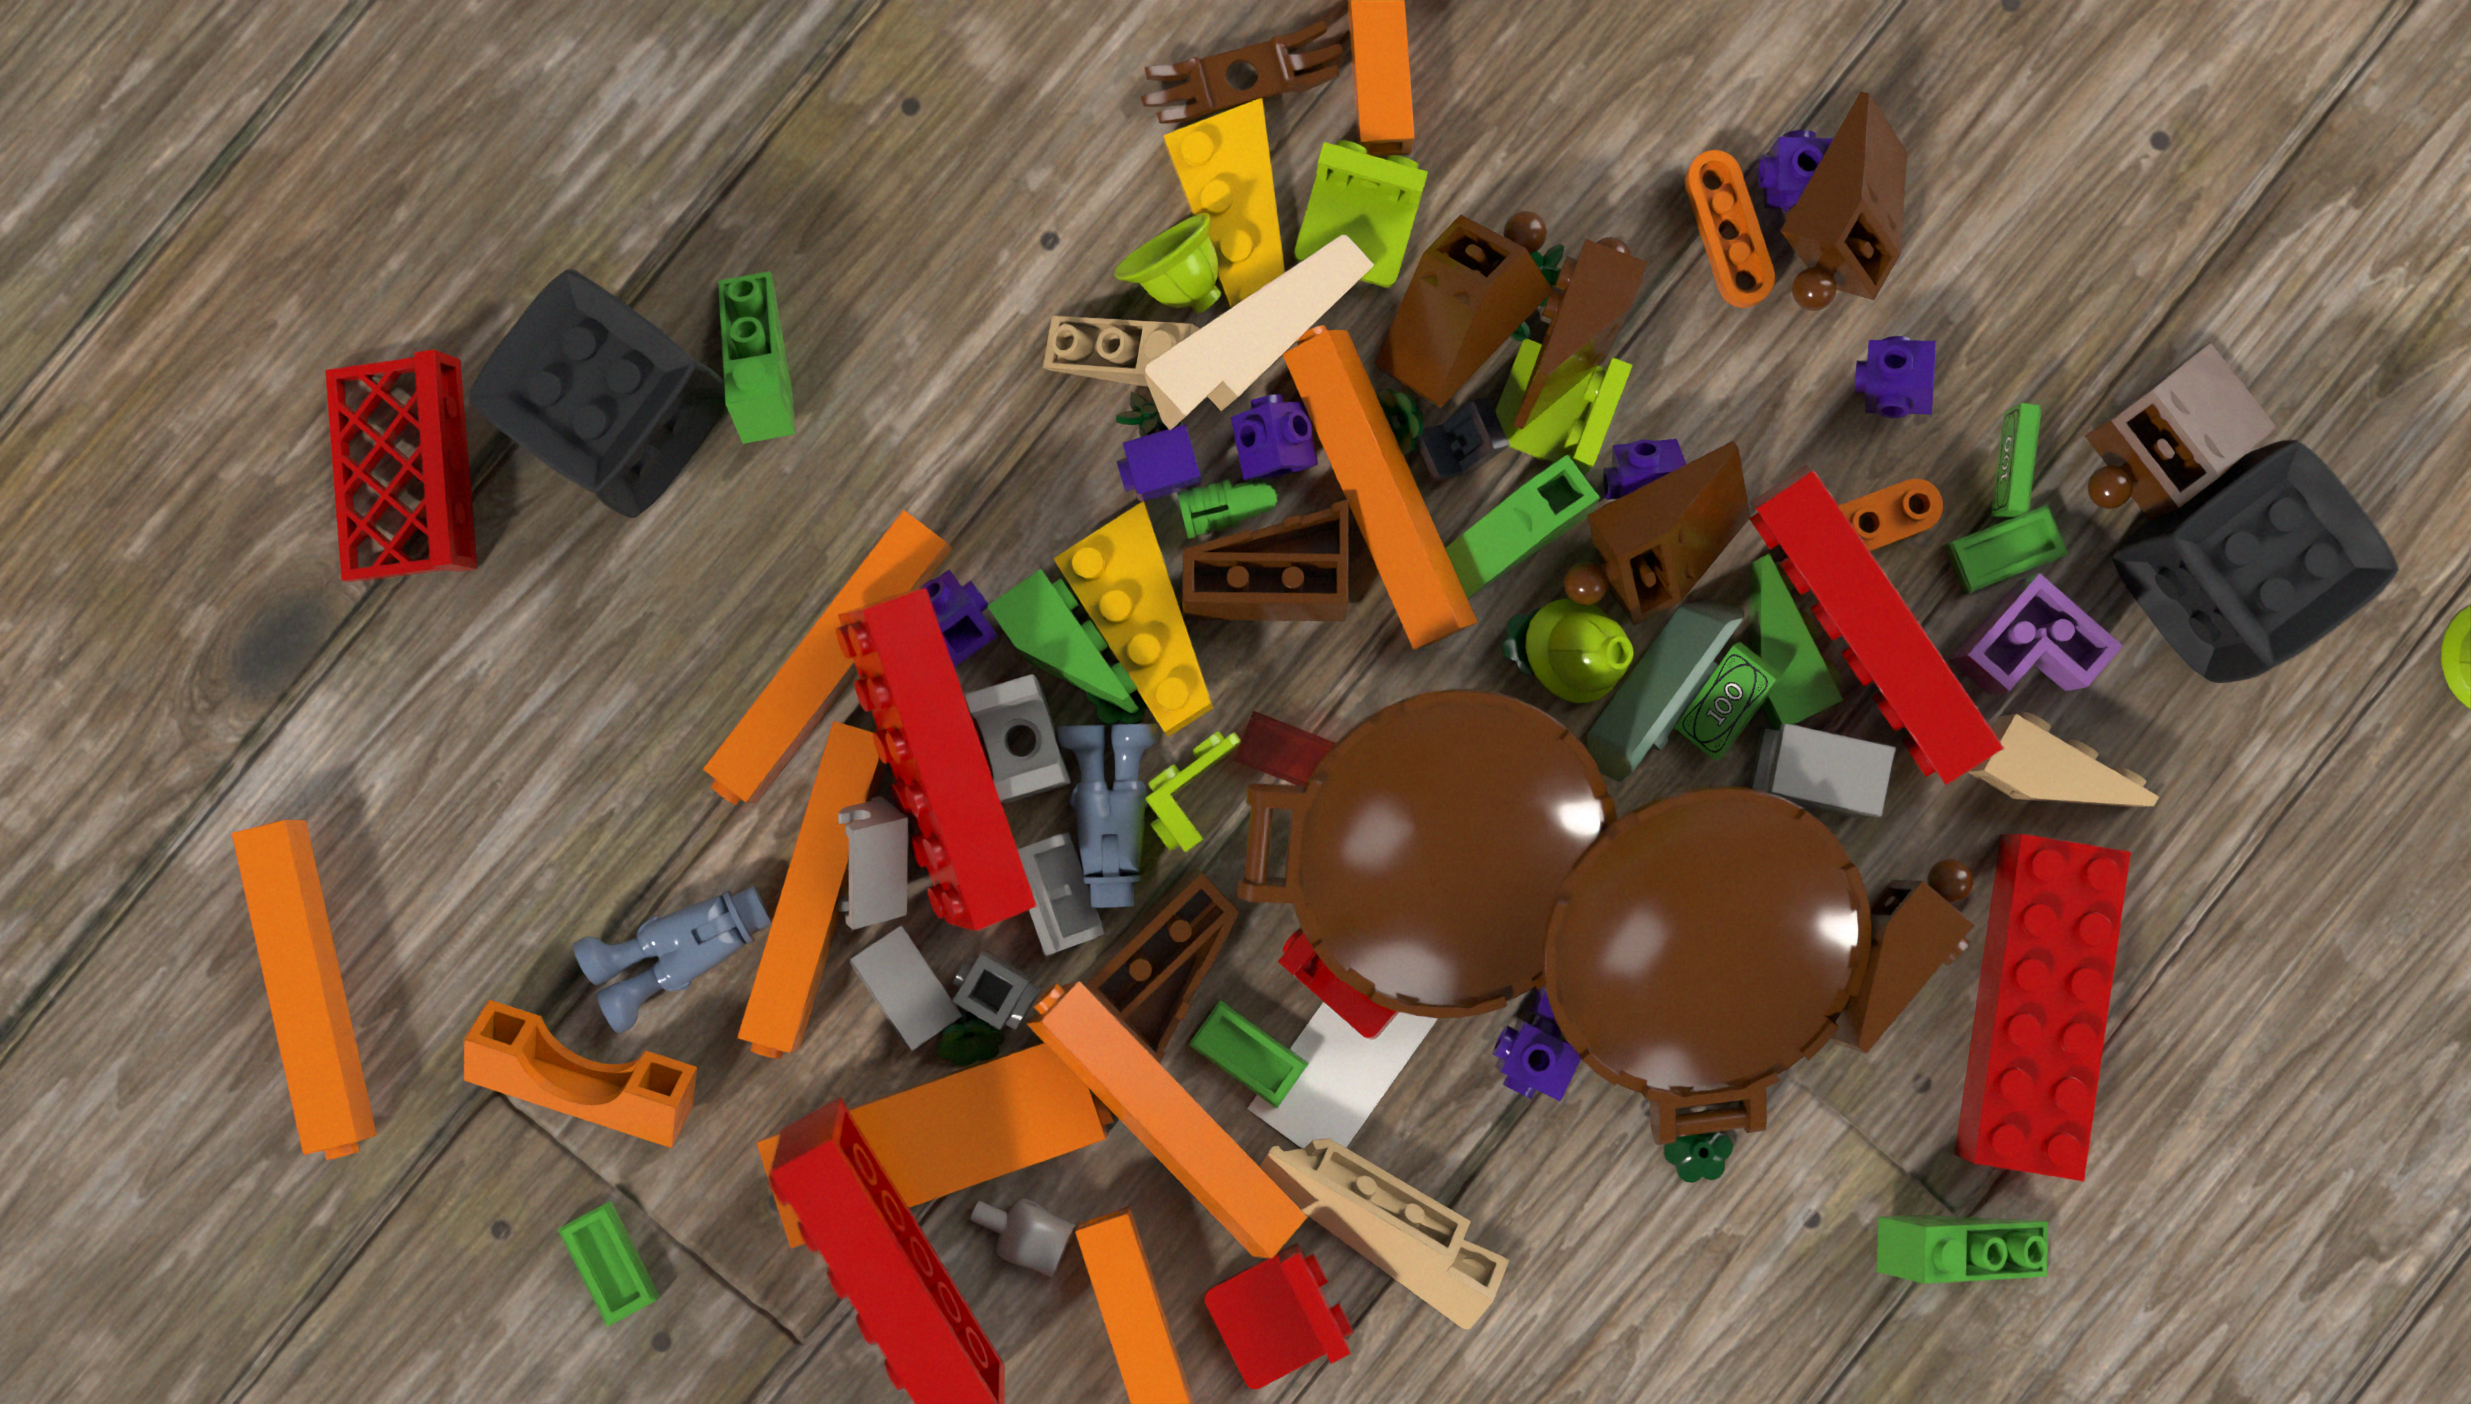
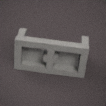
(875, 863)
(1061, 896)
(905, 988)

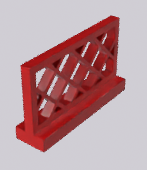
(441, 453)

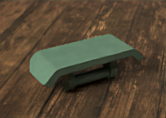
(1661, 686)

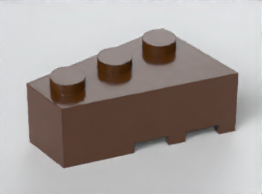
(1273, 572)
(1161, 960)

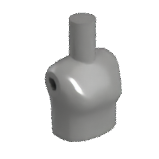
(1027, 1234)

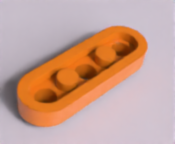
(1733, 207)
(1892, 513)

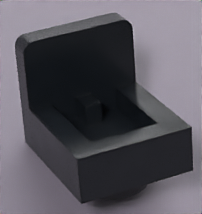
(1463, 441)

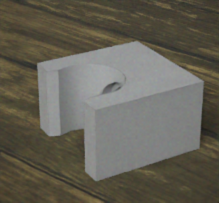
(1002, 711)
(1823, 770)

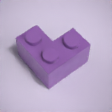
(2036, 628)

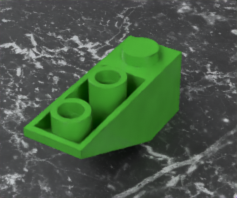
(755, 359)
(1522, 525)
(1050, 638)
(1787, 644)
(1961, 1248)

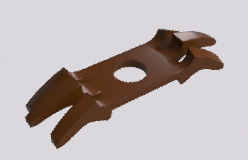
(1269, 58)

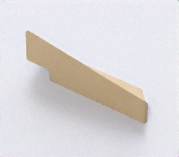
(1253, 334)
(1391, 1226)

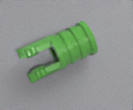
(1239, 502)

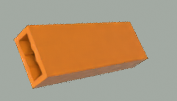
(972, 1126)

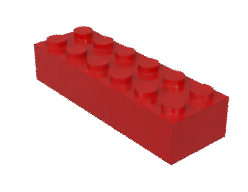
(1874, 620)
(935, 760)
(2042, 1006)
(883, 1262)

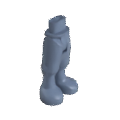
(1110, 820)
(686, 945)

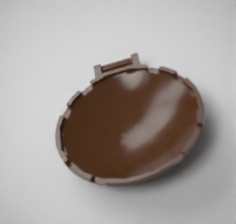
(1433, 848)
(1706, 952)

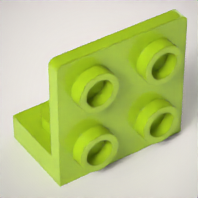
(1574, 422)

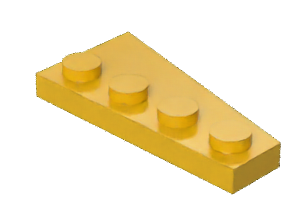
(1229, 176)
(1135, 608)

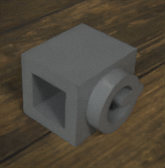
(995, 990)

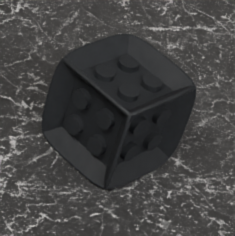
(599, 394)
(2257, 564)

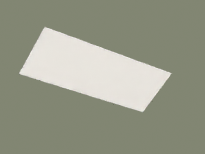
(1342, 1077)

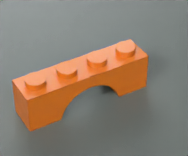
(522, 1059)

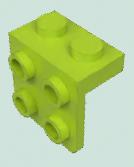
(1368, 202)
(1172, 823)

